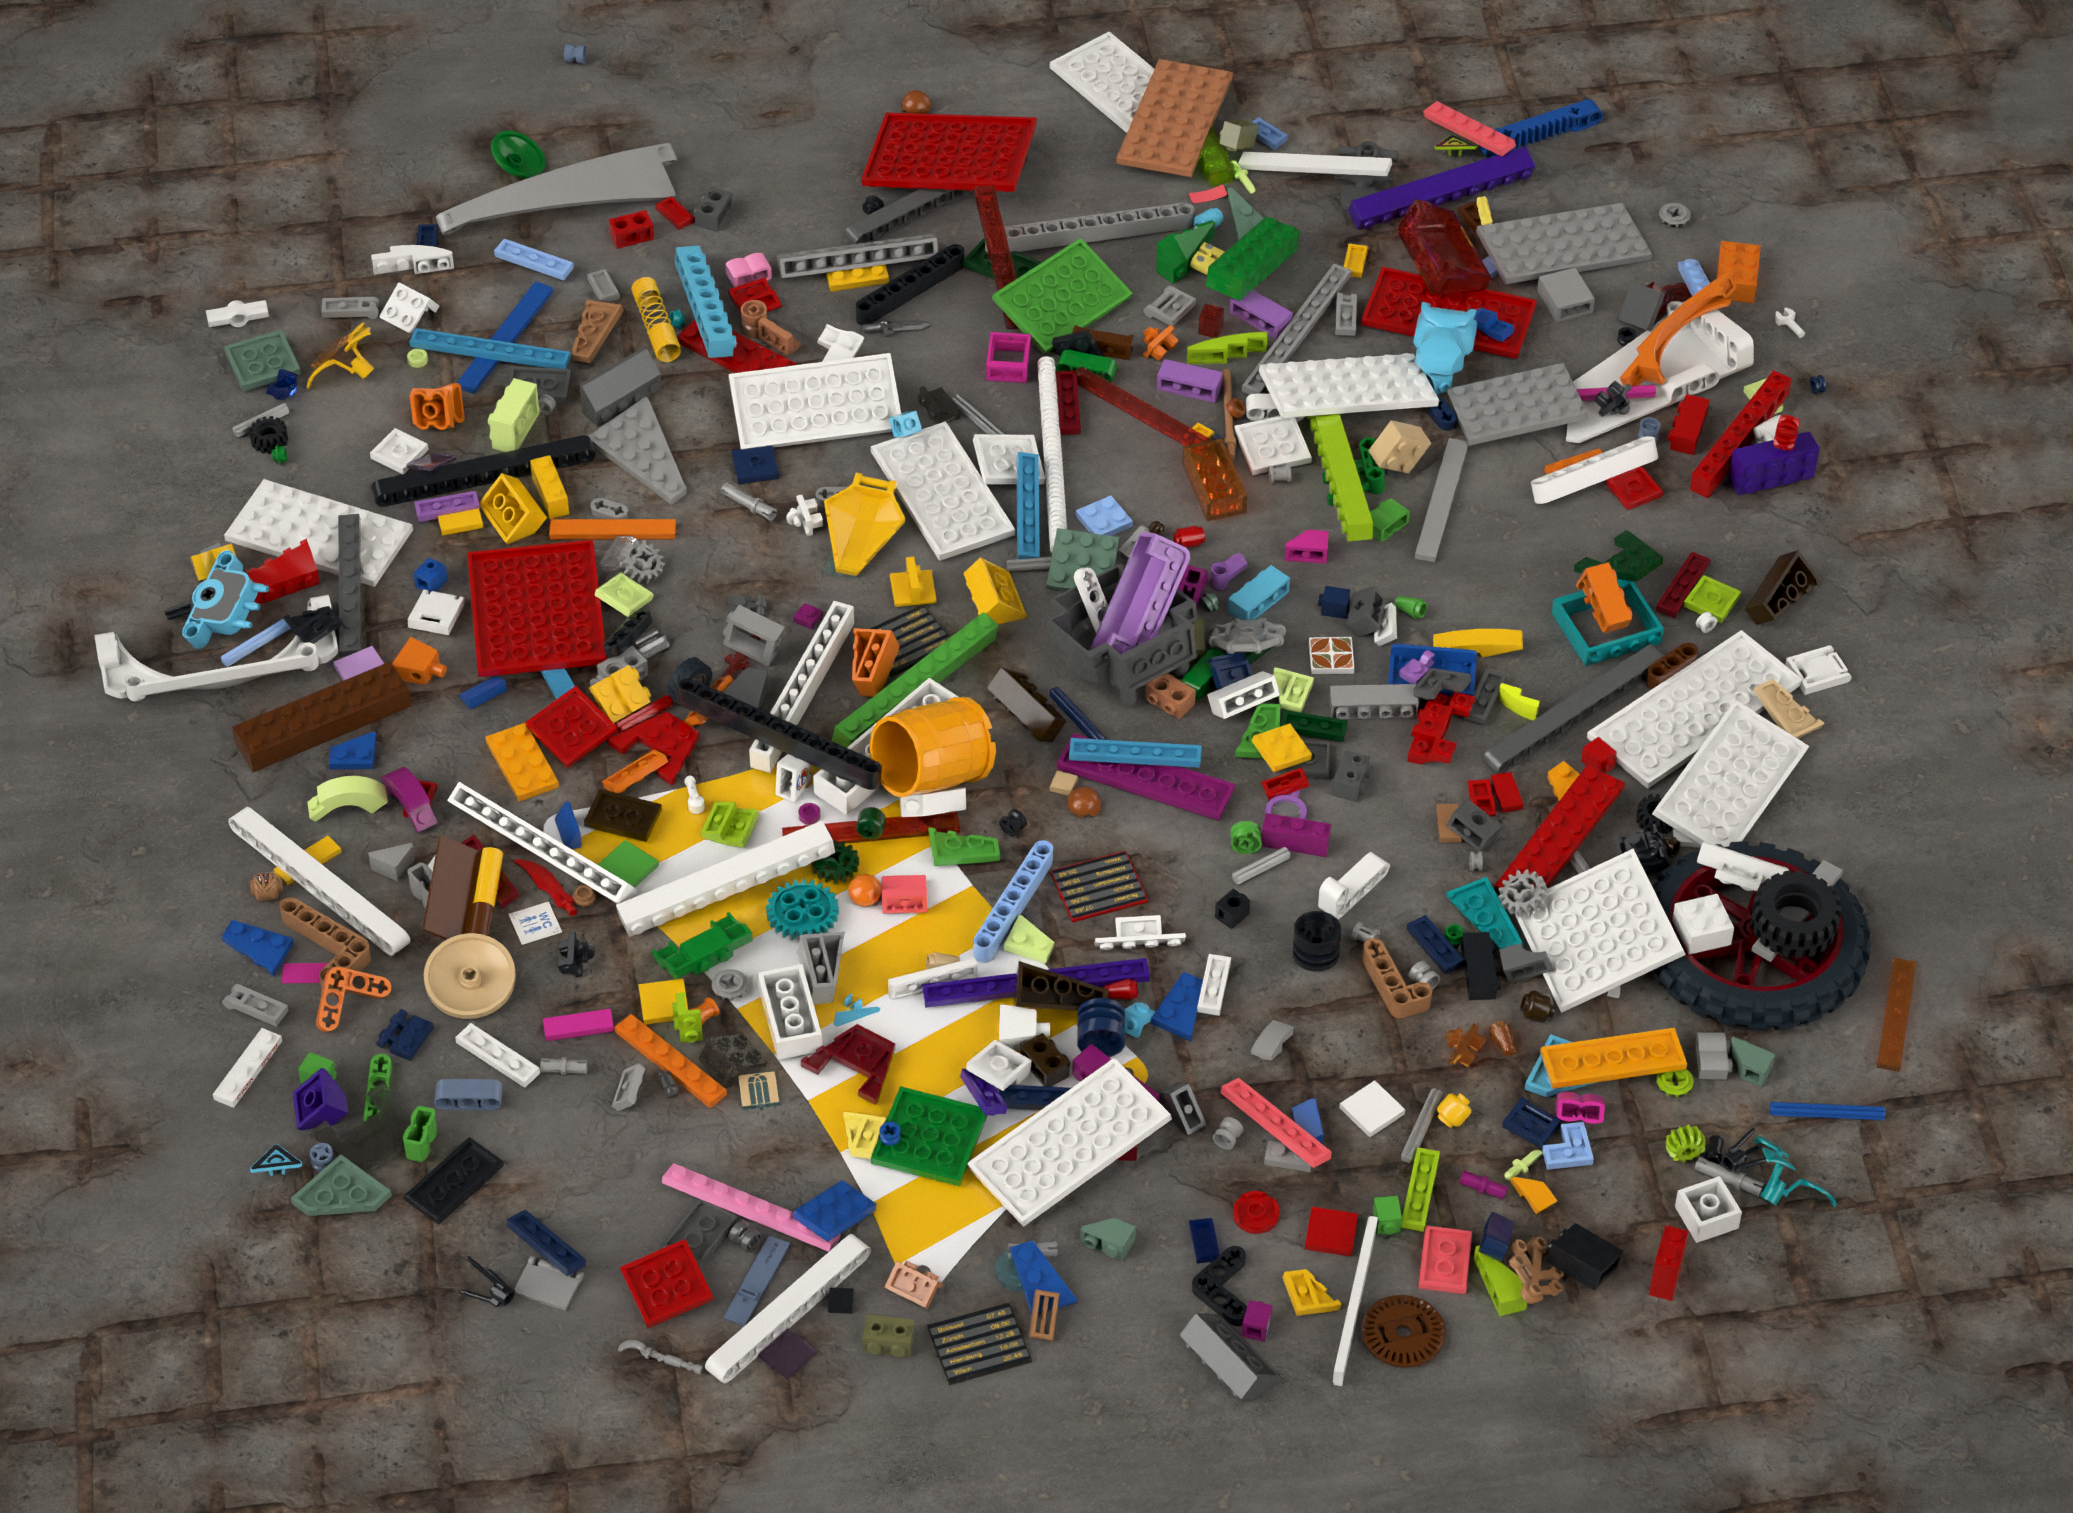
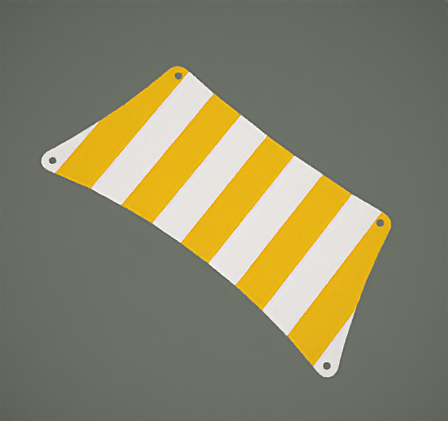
(917, 1215)

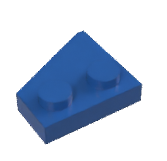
(354, 754)

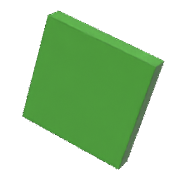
(629, 863)

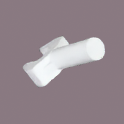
(1788, 319)

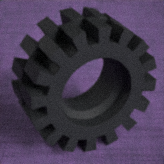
(268, 426)
(1645, 819)

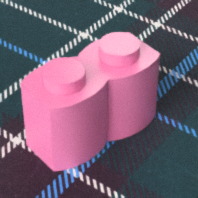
(748, 269)

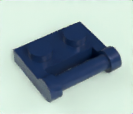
(1530, 1127)

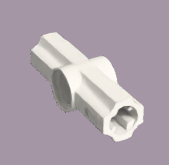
(237, 313)

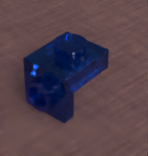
(284, 386)

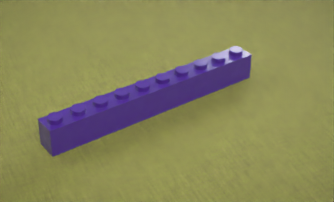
(1442, 187)

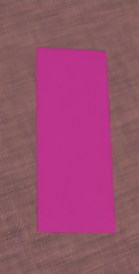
(302, 972)

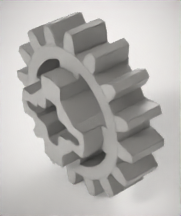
(641, 561)
(1523, 892)

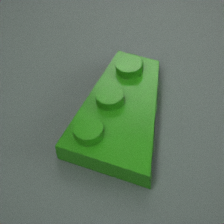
(1264, 719)
(958, 849)

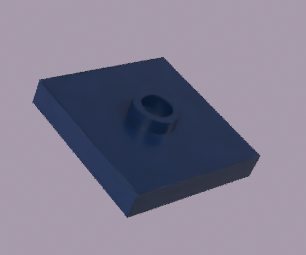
(755, 464)

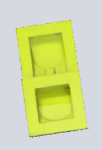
(1512, 699)

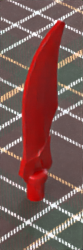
(547, 882)

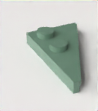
(1242, 213)

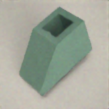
(1751, 1061)
(1109, 1236)

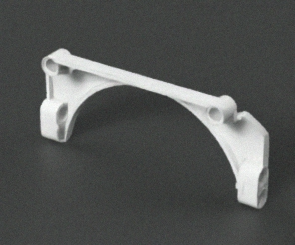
(129, 678)

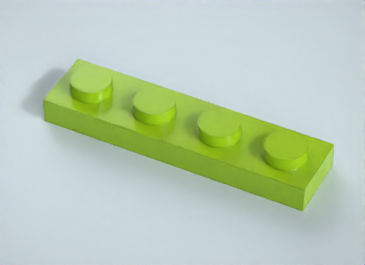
(1420, 1189)

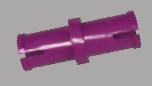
(1483, 1185)

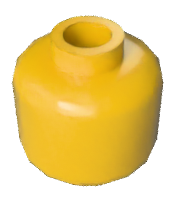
(1454, 1110)

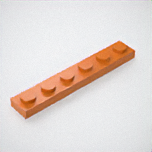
(670, 1059)

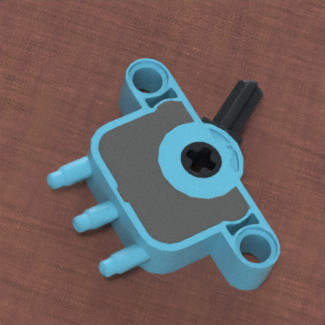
(219, 602)

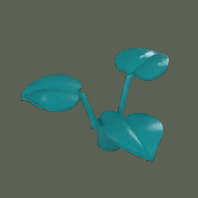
(1776, 1188)

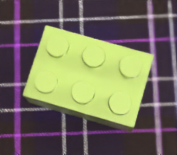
(514, 415)

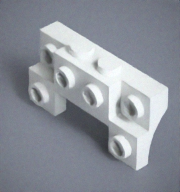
(840, 343)

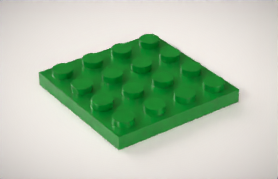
(934, 1137)

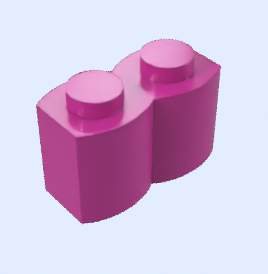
(1586, 1107)

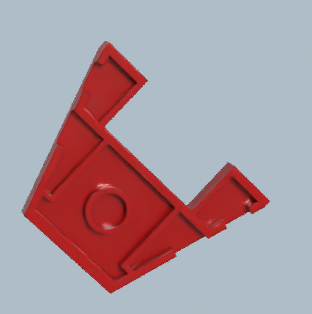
(665, 735)

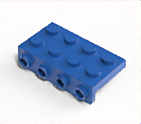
(1445, 658)

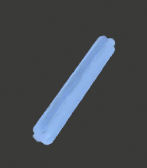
(254, 643)

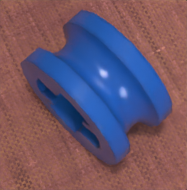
(890, 1127)

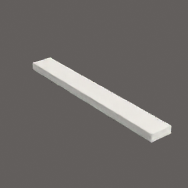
(1315, 163)
(1355, 1300)

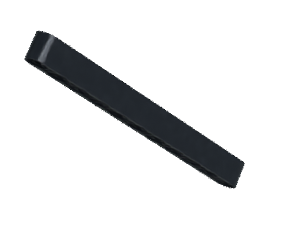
(479, 471)
(779, 734)

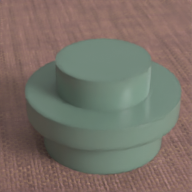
(1209, 602)

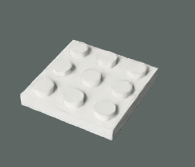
(1273, 443)
(999, 456)

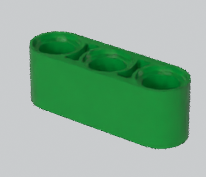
(1099, 365)
(1200, 675)

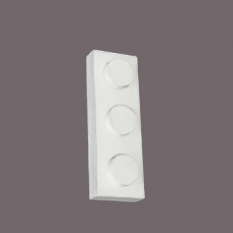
(1214, 984)

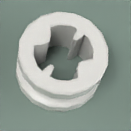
(1706, 622)

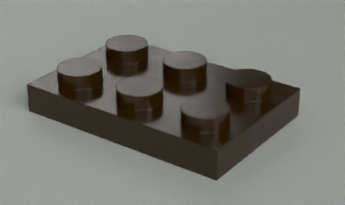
(623, 815)

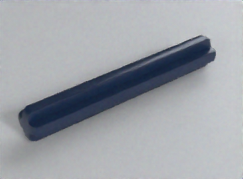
(1075, 714)

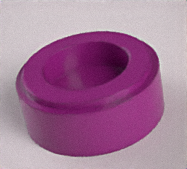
(809, 813)

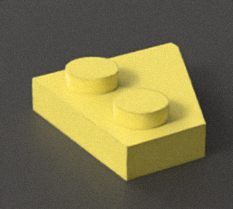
(862, 1133)

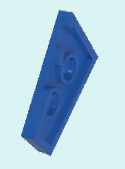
(260, 945)

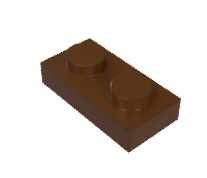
(1470, 215)

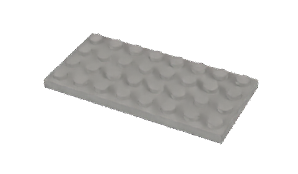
(1563, 241)

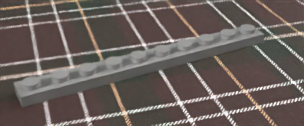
(1300, 325)

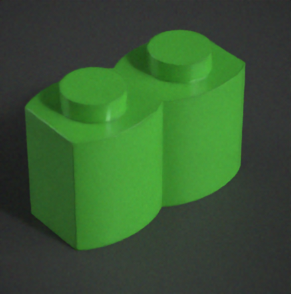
(1388, 518)
(420, 1133)

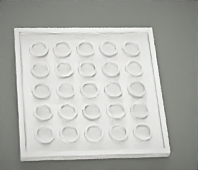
(1600, 930)

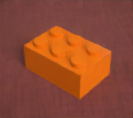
(1743, 264)

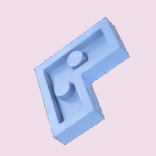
(1573, 1151)

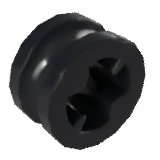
(1626, 331)

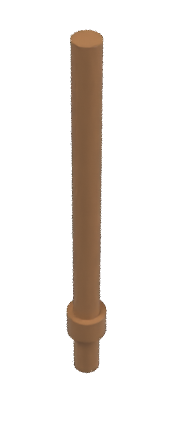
(1229, 439)

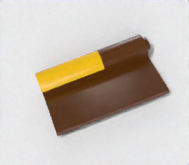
(462, 890)

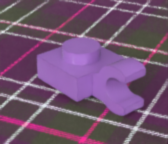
(1416, 670)

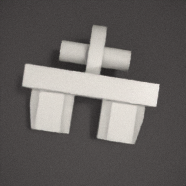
(803, 516)

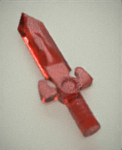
(736, 663)

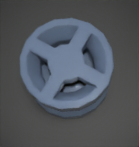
(317, 1155)

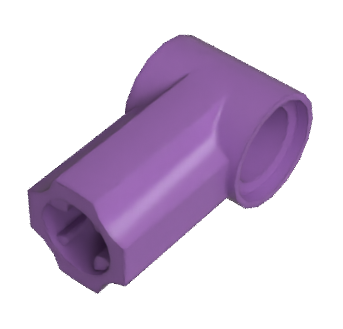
(1224, 571)

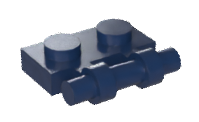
(410, 1038)

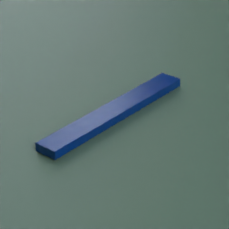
(507, 332)

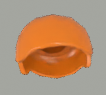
(865, 890)

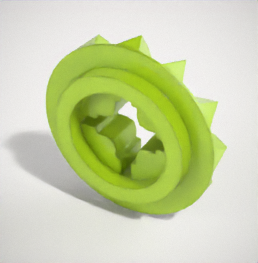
(1683, 1078)

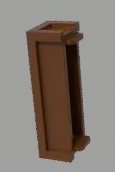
(1111, 344)

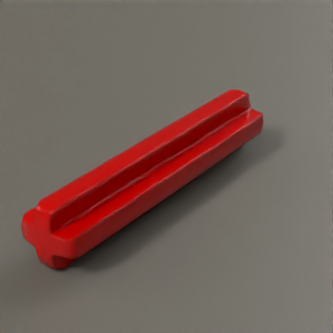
(645, 713)

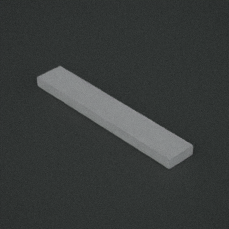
(1825, 871)

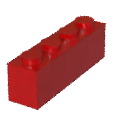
(286, 573)

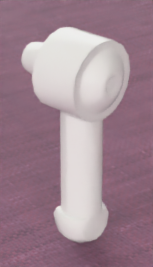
(695, 801)

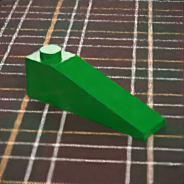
(1178, 250)

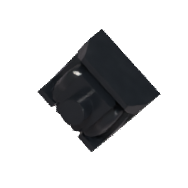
(1648, 847)

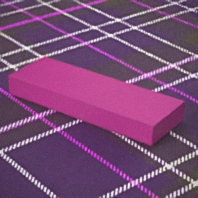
(578, 1024)

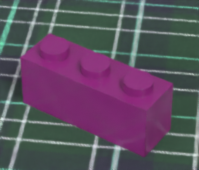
(1296, 834)

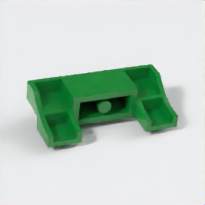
(705, 949)

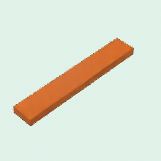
(612, 528)

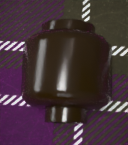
(1537, 1006)

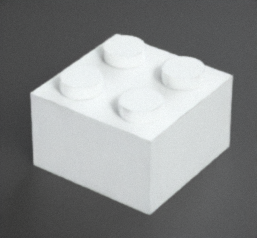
(1703, 924)
(1708, 1209)

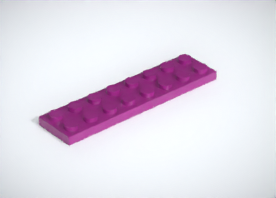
(1157, 782)

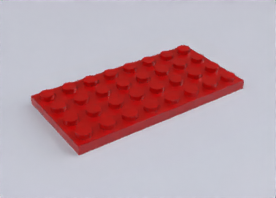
(1399, 298)

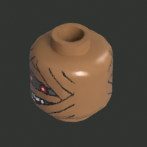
(266, 886)

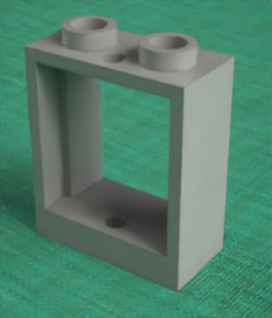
(757, 625)

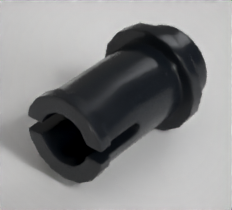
(1714, 1150)

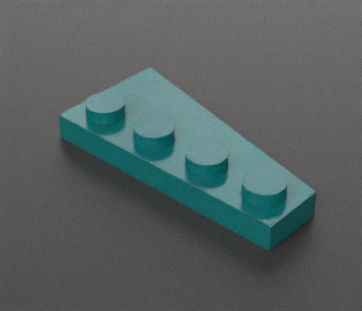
(1484, 910)

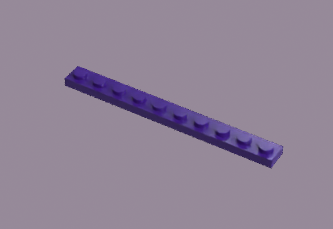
(1004, 985)

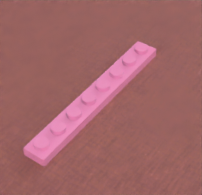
(743, 1204)

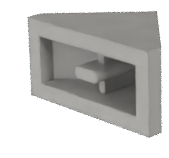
(392, 861)

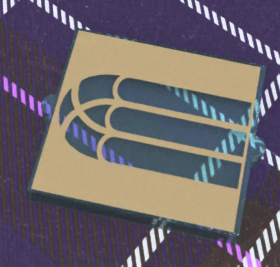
(758, 1090)

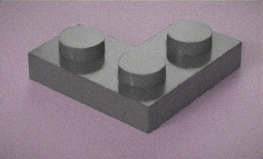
(1440, 679)

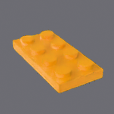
(522, 762)

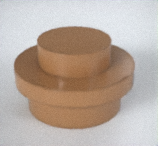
(584, 896)

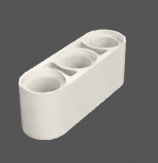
(1262, 407)

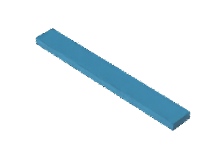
(489, 349)

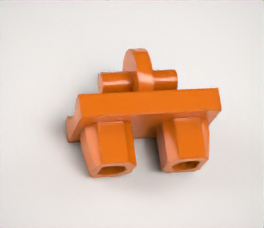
(1157, 340)

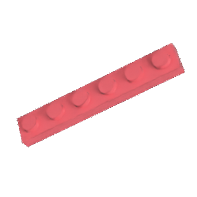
(1469, 128)
(1276, 1122)

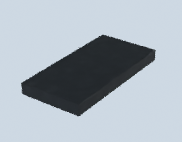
(453, 1180)

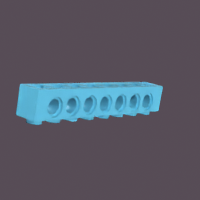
(705, 301)

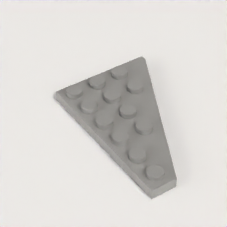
(639, 447)

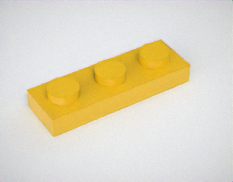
(857, 277)

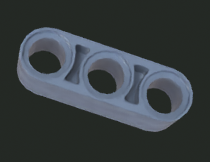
(468, 1094)

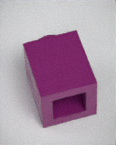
(1257, 1320)

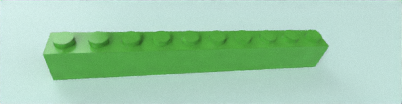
(936, 666)

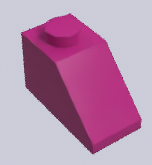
(1308, 547)

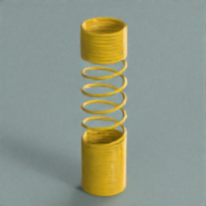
(661, 334)

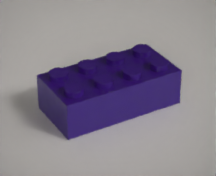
(1766, 466)

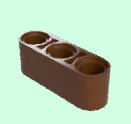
(1671, 664)

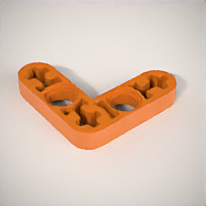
(345, 984)

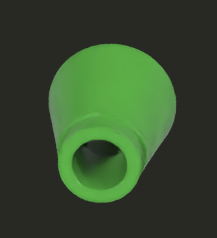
(1412, 606)

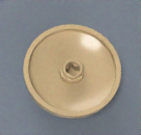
(469, 976)

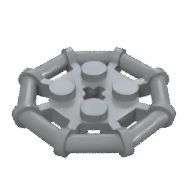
(1247, 635)

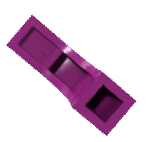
(412, 796)

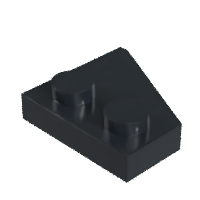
(1079, 341)

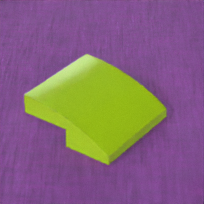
(730, 824)

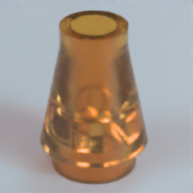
(1502, 1036)

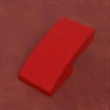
(1481, 795)

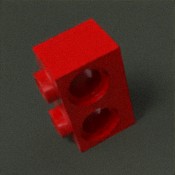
(631, 229)

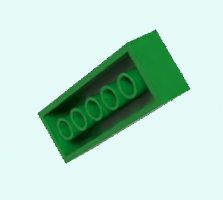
(1252, 258)

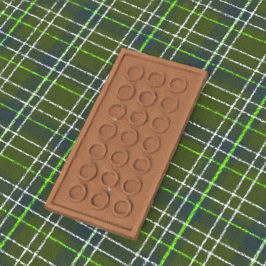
(1174, 118)

